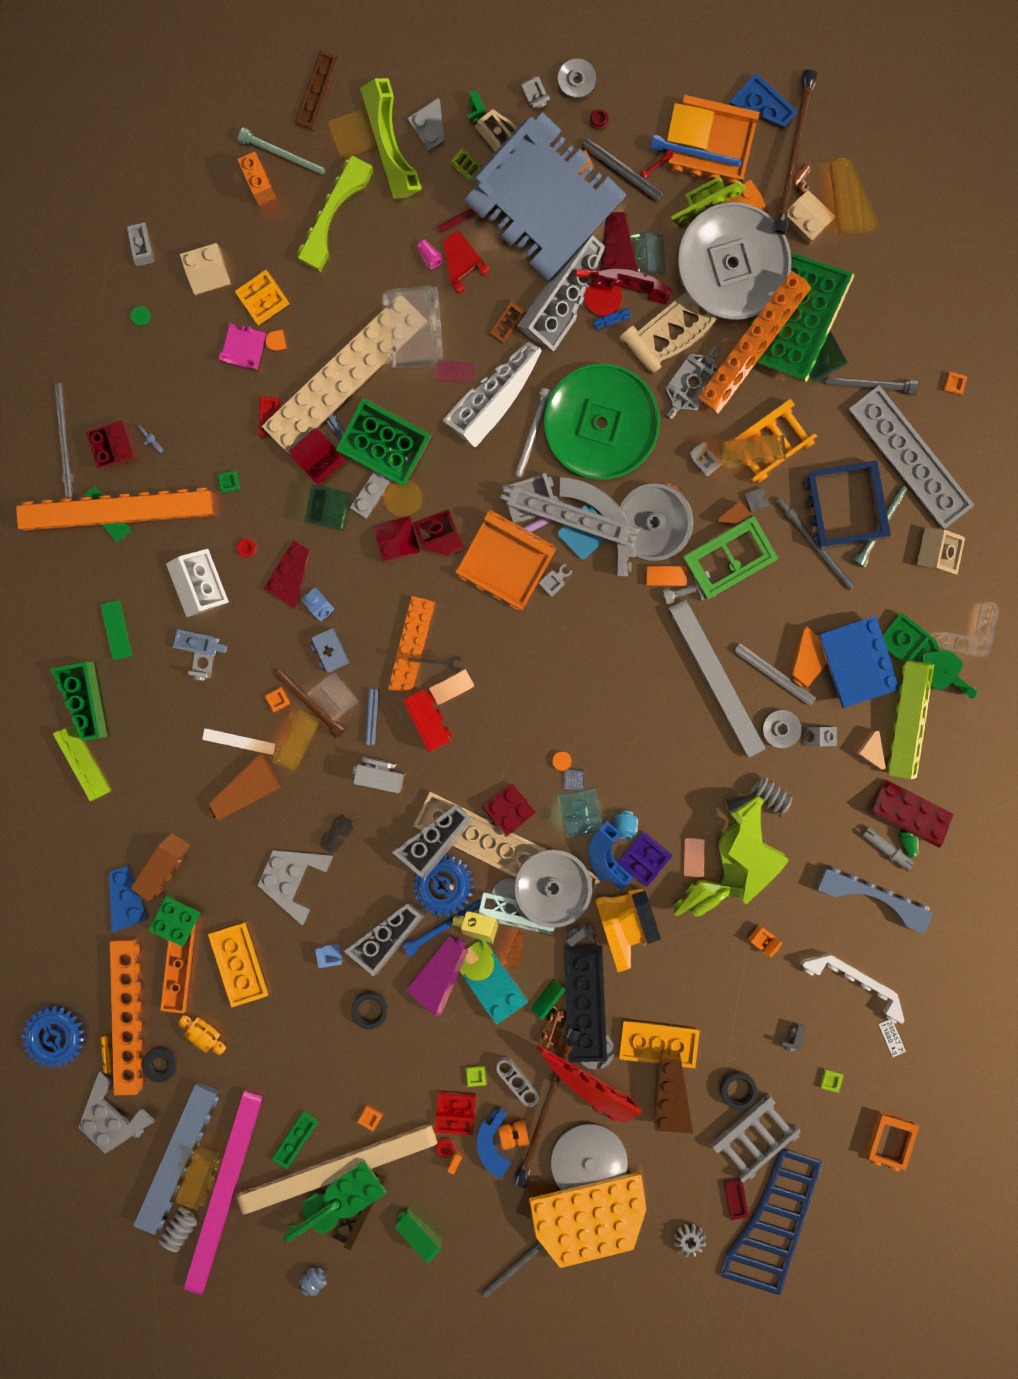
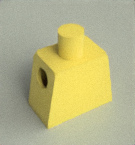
(483, 930)

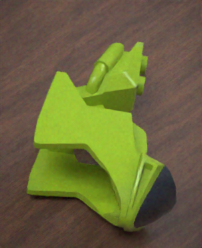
(745, 859)

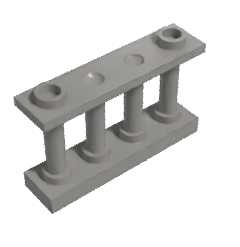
(752, 1119)

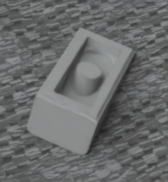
(140, 244)

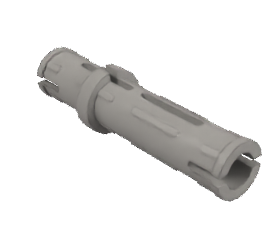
(894, 853)

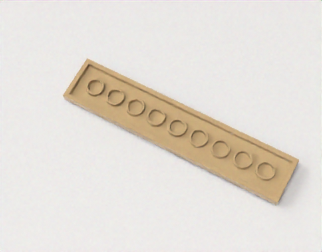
(332, 384)
(485, 840)

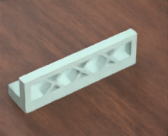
(511, 919)

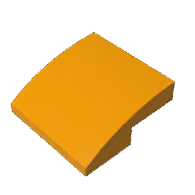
(690, 126)
(262, 297)

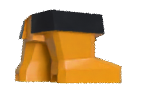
(627, 922)

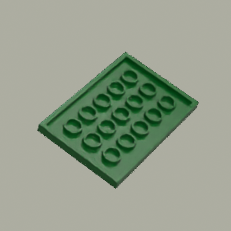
(804, 333)

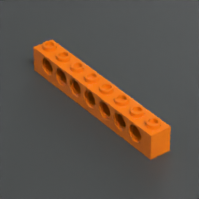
(754, 342)
(122, 1084)

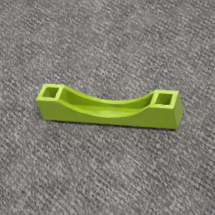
(379, 102)
(354, 178)

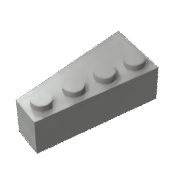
(434, 841)
(383, 941)

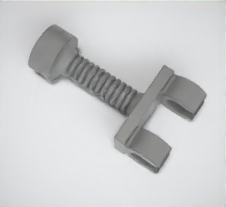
(669, 595)

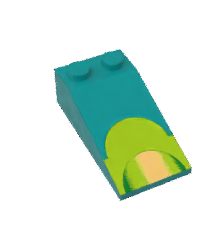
(491, 982)

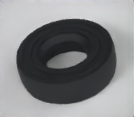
(148, 1069)

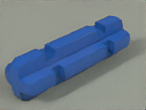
(612, 318)

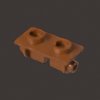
(549, 1036)

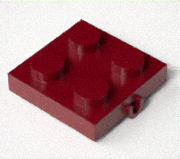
(508, 810)

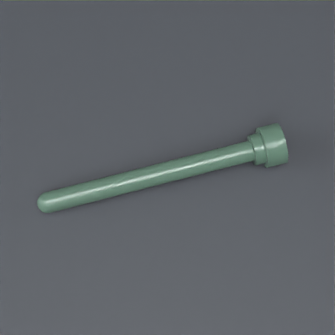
(246, 137)
(861, 558)

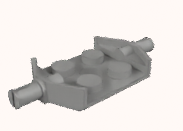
(680, 392)

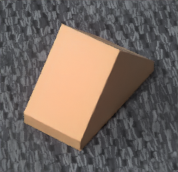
(872, 750)

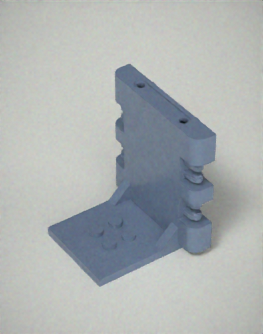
(542, 194)

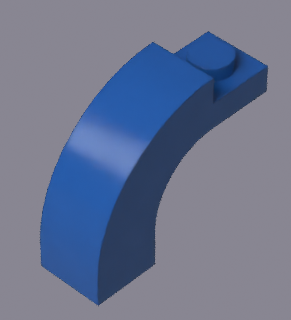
(602, 858)
(490, 1156)

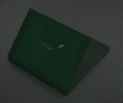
(829, 359)

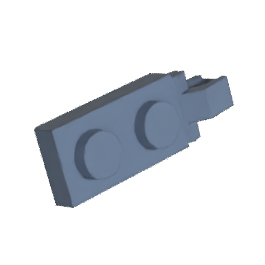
(197, 643)

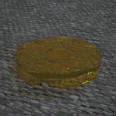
(403, 500)

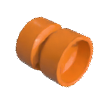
(507, 1136)

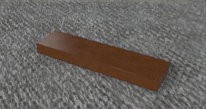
(316, 90)

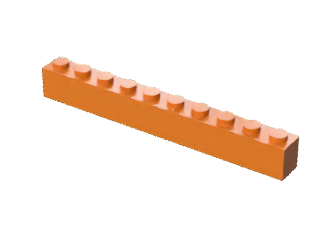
(115, 510)

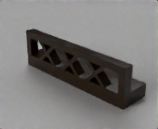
(358, 1222)

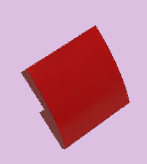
(455, 1113)

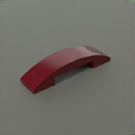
(634, 280)

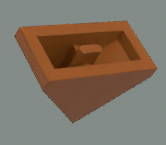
(735, 515)

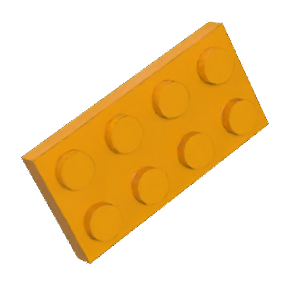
(238, 964)
(644, 1041)

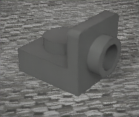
(797, 1036)

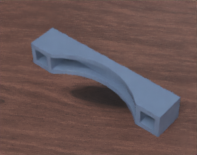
(837, 885)

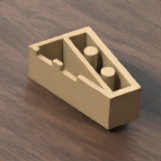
(495, 129)

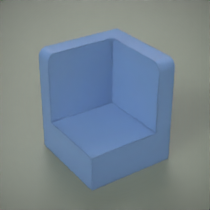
(329, 955)

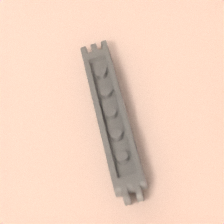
(570, 515)

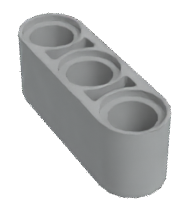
(520, 1090)

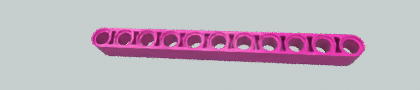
(223, 1192)

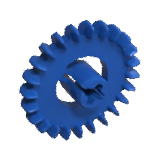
(454, 899)
(59, 1054)

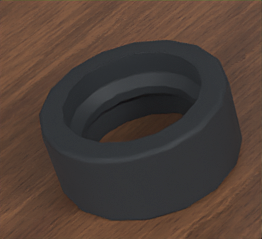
(367, 1024)
(737, 1076)

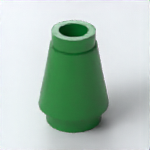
(910, 843)

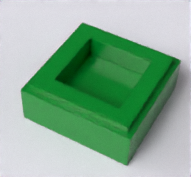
(228, 481)

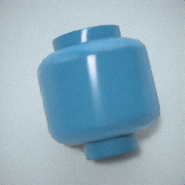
(626, 824)

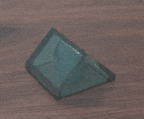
(649, 253)

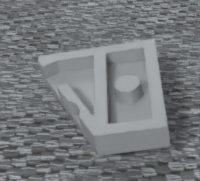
(429, 125)

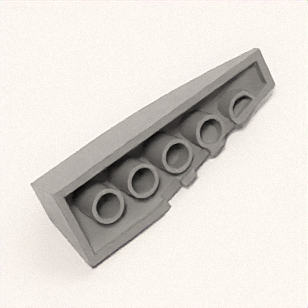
(559, 300)

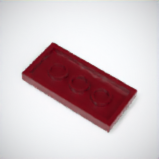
(912, 813)

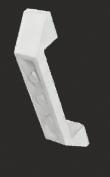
(892, 1008)

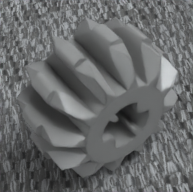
(693, 1246)

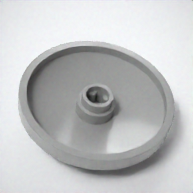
(662, 518)
(553, 888)
(587, 1156)

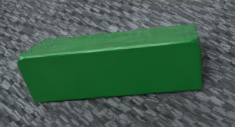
(548, 998)

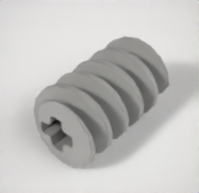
(772, 795)
(179, 1231)

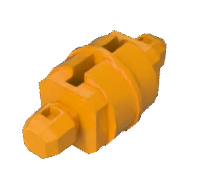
(202, 1035)

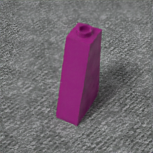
(439, 975)

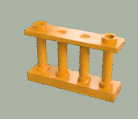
(770, 423)

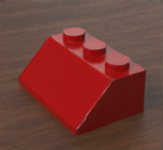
(427, 720)

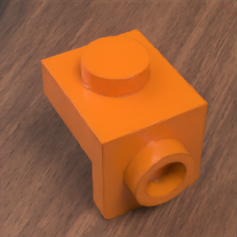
(765, 941)

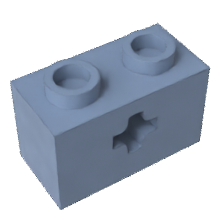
(330, 639)

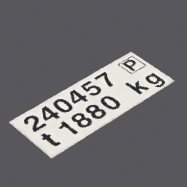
(892, 1038)

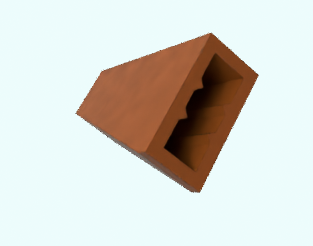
(249, 786)

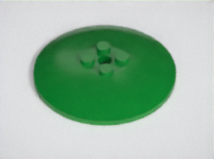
(609, 394)

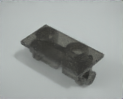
(330, 840)

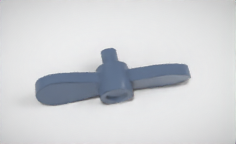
(150, 439)

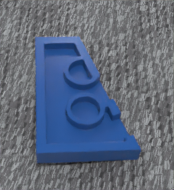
(761, 97)
(124, 902)

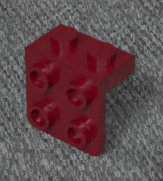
(316, 456)

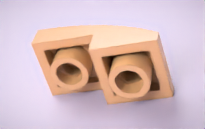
(451, 687)

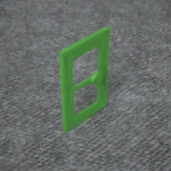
(740, 573)

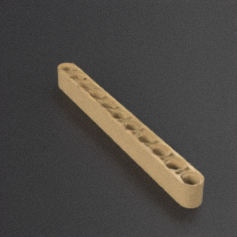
(330, 1170)

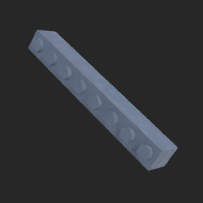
(176, 1157)

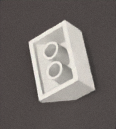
(197, 582)

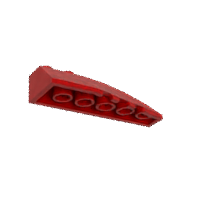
(593, 1090)

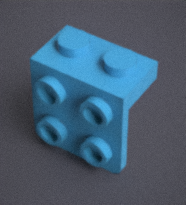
(580, 541)

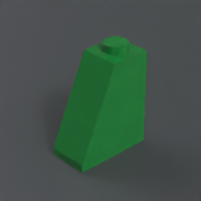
(418, 1235)

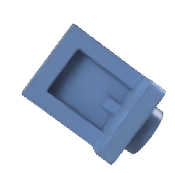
(317, 604)

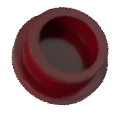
(599, 118)

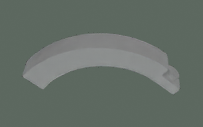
(607, 507)

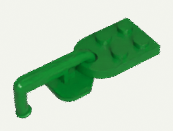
(910, 641)
(341, 1200)

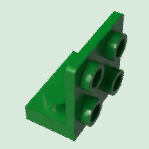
(174, 920)

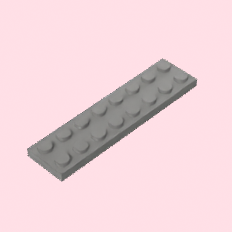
(911, 457)

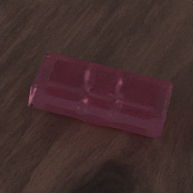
(456, 371)

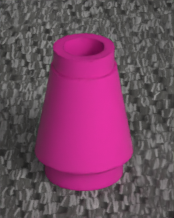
(429, 255)

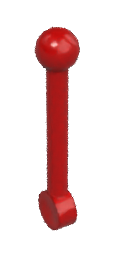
(669, 154)

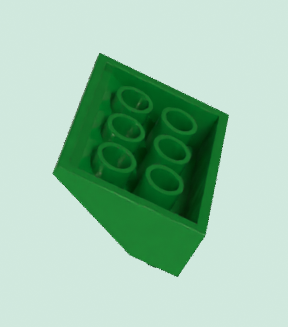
(384, 441)

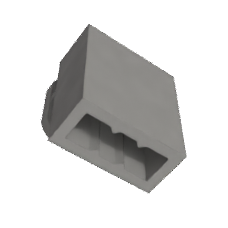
(378, 775)

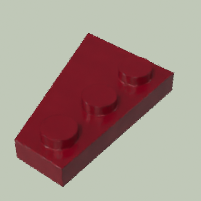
(618, 244)
(289, 574)

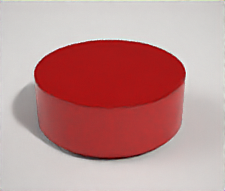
(246, 548)
(445, 1147)

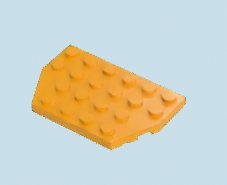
(590, 1219)

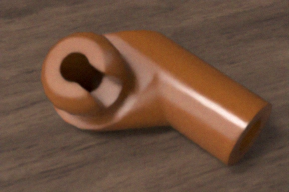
(800, 180)

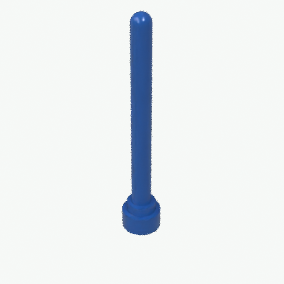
(658, 144)
(412, 946)

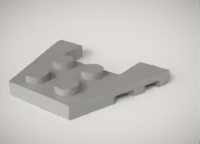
(284, 875)
(106, 1125)

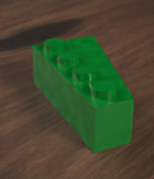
(82, 698)

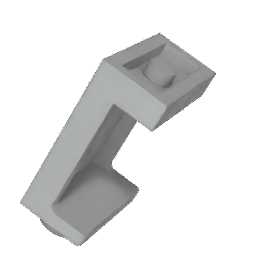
(540, 485)

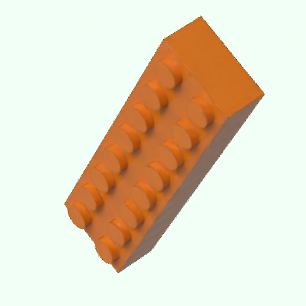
(411, 645)
(177, 975)

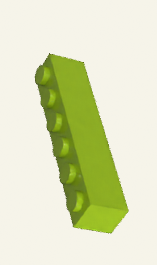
(911, 719)

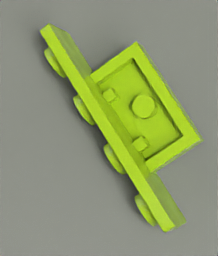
(707, 197)

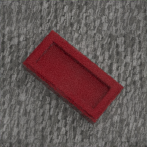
(736, 1199)

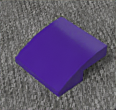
(645, 858)

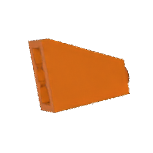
(808, 658)

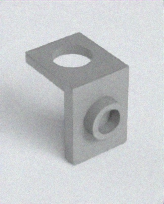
(199, 673)
(822, 736)

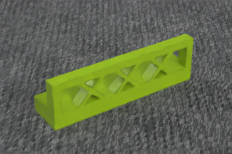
(82, 763)

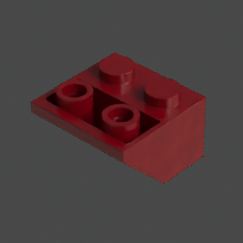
(111, 445)

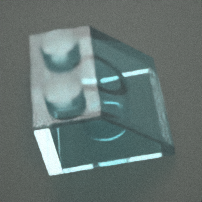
(580, 812)

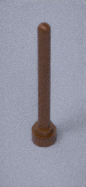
(335, 727)

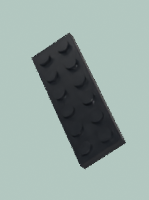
(586, 1001)

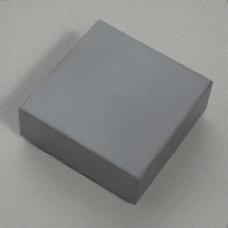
(756, 499)

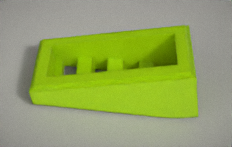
(460, 168)

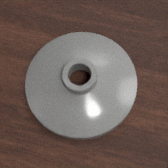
(580, 69)
(791, 733)

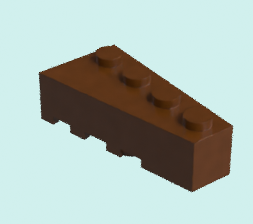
(671, 1102)

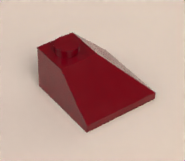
(439, 534)
(396, 539)

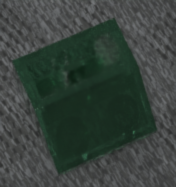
(327, 507)

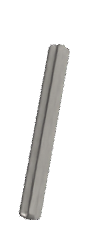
(774, 674)

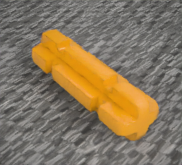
(107, 1053)

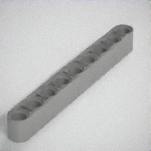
(716, 678)

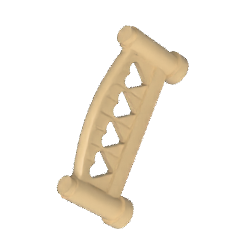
(642, 341)

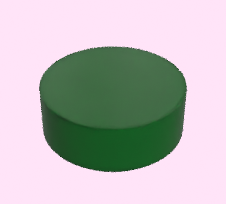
(140, 316)

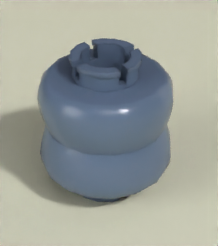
(312, 1281)

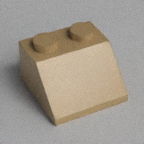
(809, 217)
(205, 269)
(941, 550)

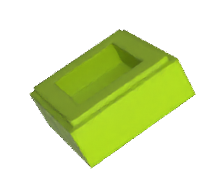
(476, 1076)
(831, 1080)

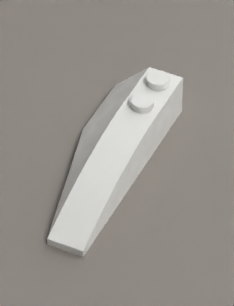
(486, 405)

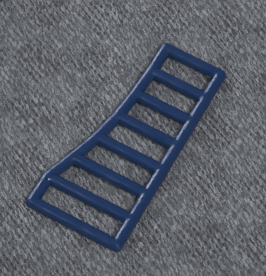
(755, 1223)

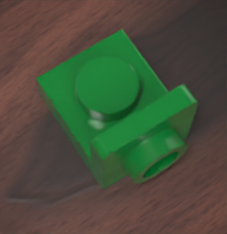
(475, 104)

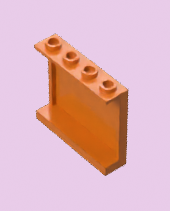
(729, 136)
(506, 560)

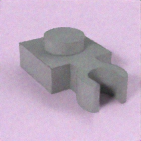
(553, 582)

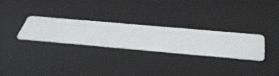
(238, 741)

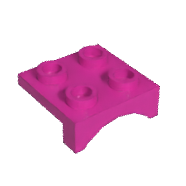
(243, 347)

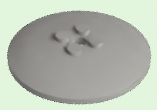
(736, 233)

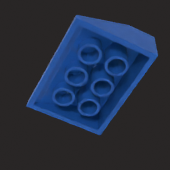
(859, 661)

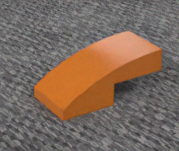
(666, 576)

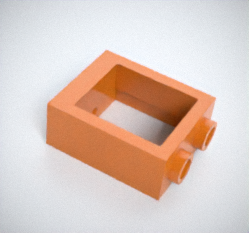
(256, 178)
(882, 1119)

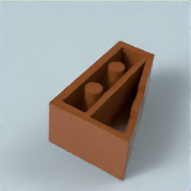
(160, 867)

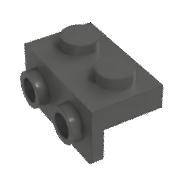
(576, 933)

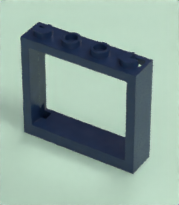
(879, 503)

